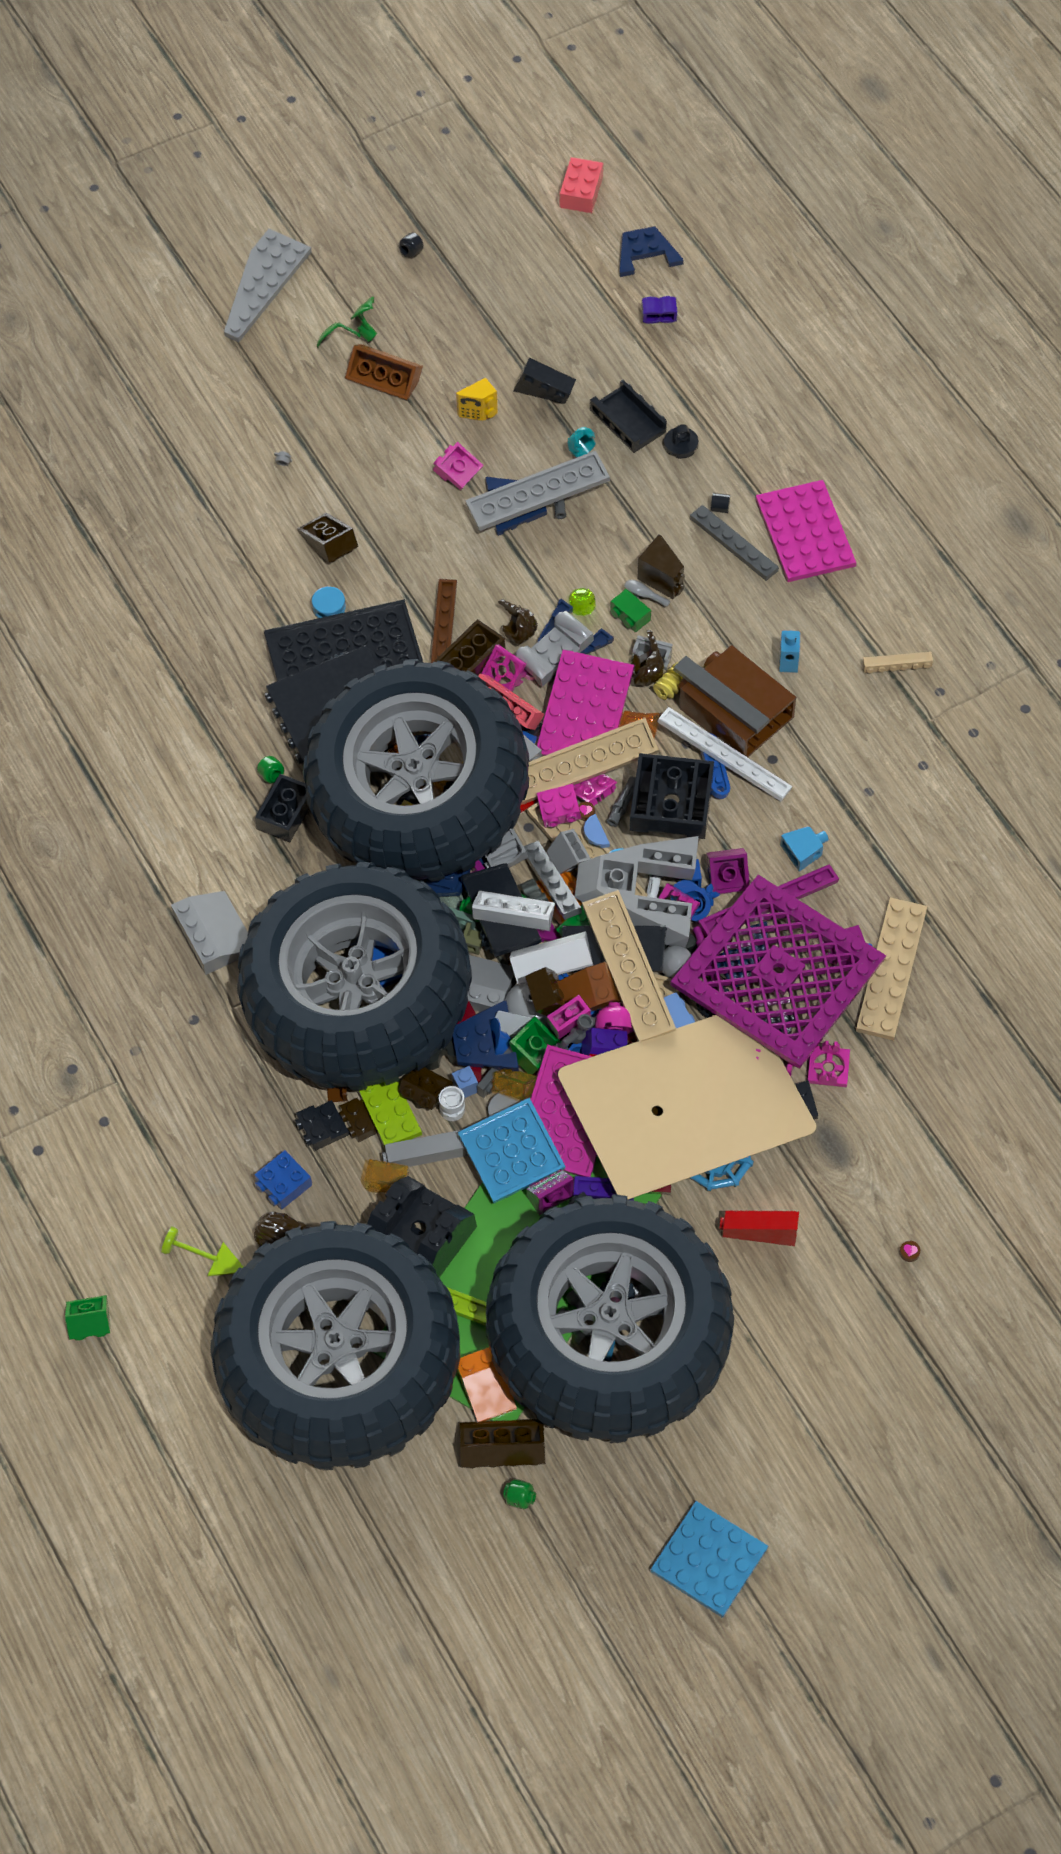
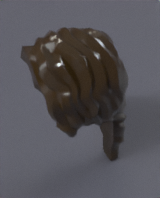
(522, 623)
(649, 665)
(274, 1226)

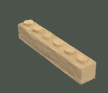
(897, 662)

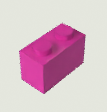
(566, 1017)

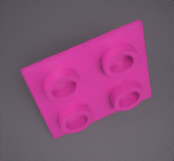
(595, 788)

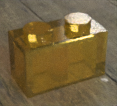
(514, 1083)
(382, 1175)

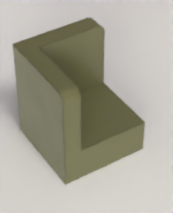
(472, 939)

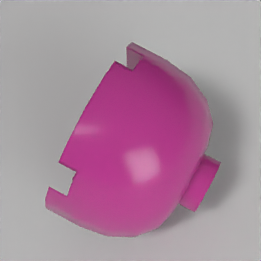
(614, 1018)

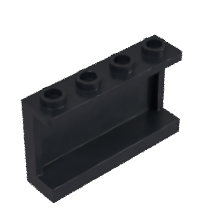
(629, 417)

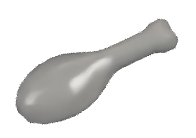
(640, 589)

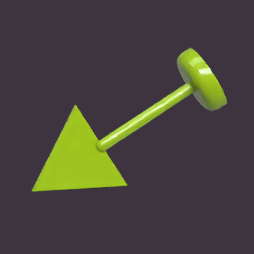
(223, 1264)

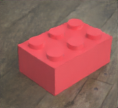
(581, 185)

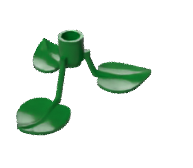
(365, 328)

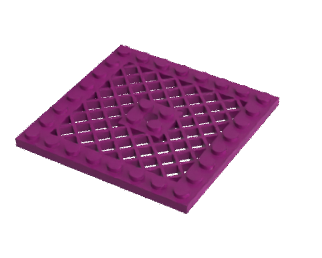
(750, 1023)

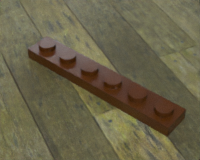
(444, 617)

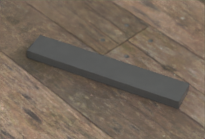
(721, 694)

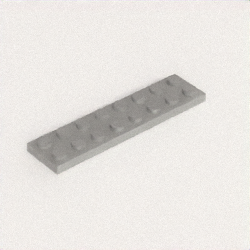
(537, 490)

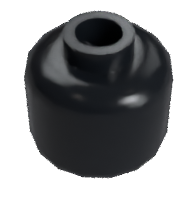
(411, 245)

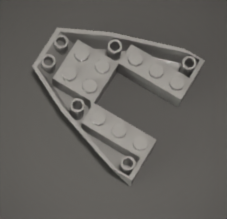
(619, 872)

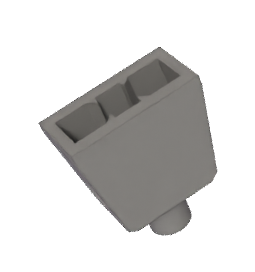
(567, 851)

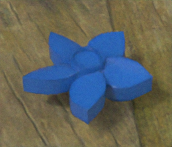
(710, 894)

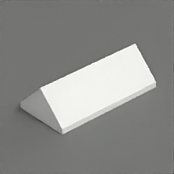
(513, 910)
(558, 955)

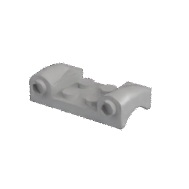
(544, 656)
(510, 851)

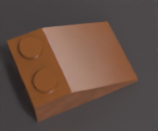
(593, 986)

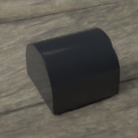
(720, 502)

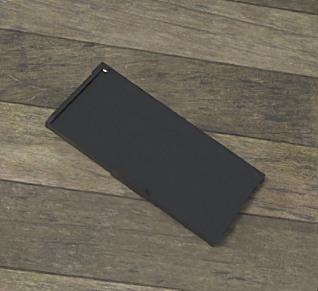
(502, 937)
(651, 938)

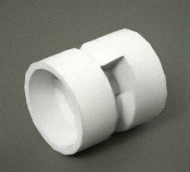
(452, 1103)

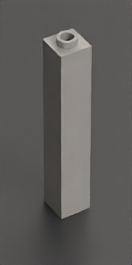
(425, 1149)

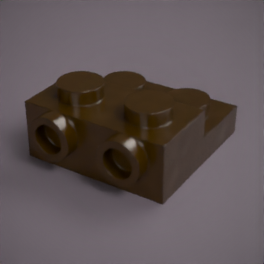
(423, 1087)
(358, 1119)

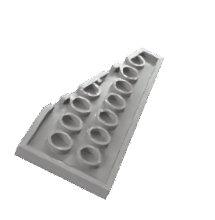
(265, 274)

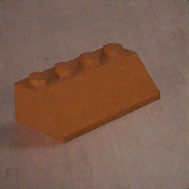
(383, 371)

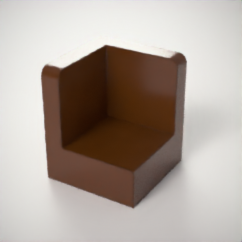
(337, 1094)

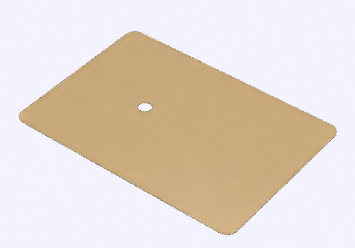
(712, 1097)

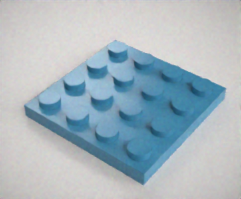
(511, 1150)
(709, 1559)

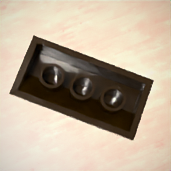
(472, 648)
(502, 1443)

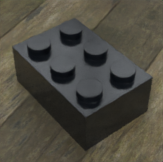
(283, 808)

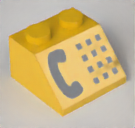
(477, 401)

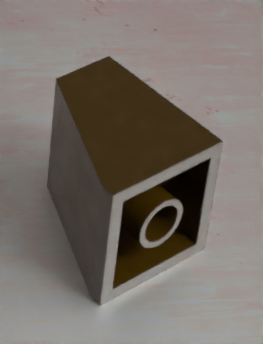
(661, 568)

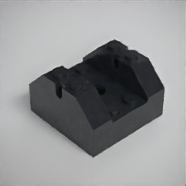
(664, 776)
(446, 1223)

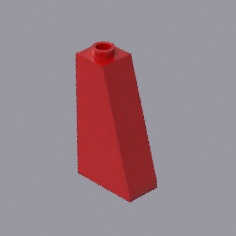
(761, 1226)

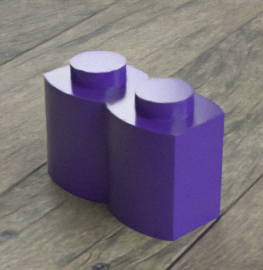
(659, 309)

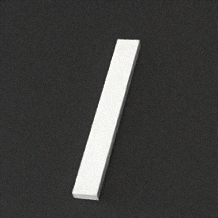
(724, 754)

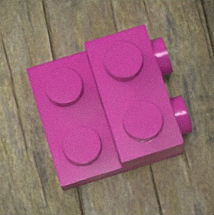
(457, 465)
(559, 805)

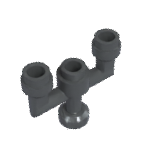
(578, 1033)

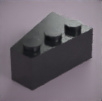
(544, 382)

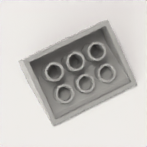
(211, 929)
(489, 983)

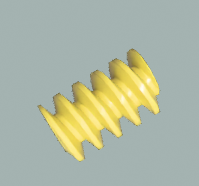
(668, 684)

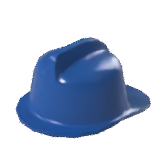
(696, 893)
(500, 1038)

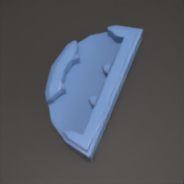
(594, 832)

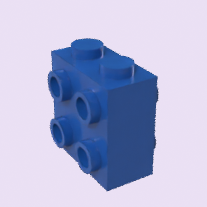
(282, 1180)

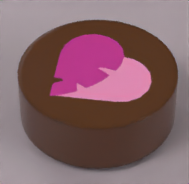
(586, 810)
(910, 1251)

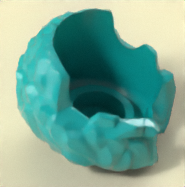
(581, 442)

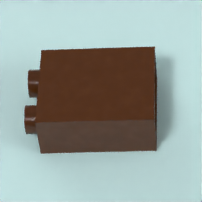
(749, 683)

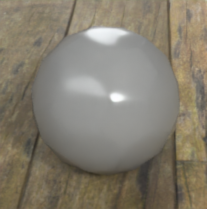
(674, 959)

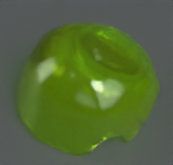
(582, 601)

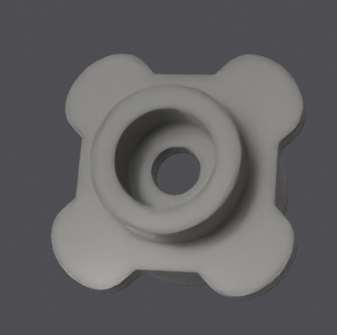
(282, 458)

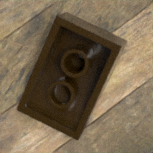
(329, 537)
(545, 991)

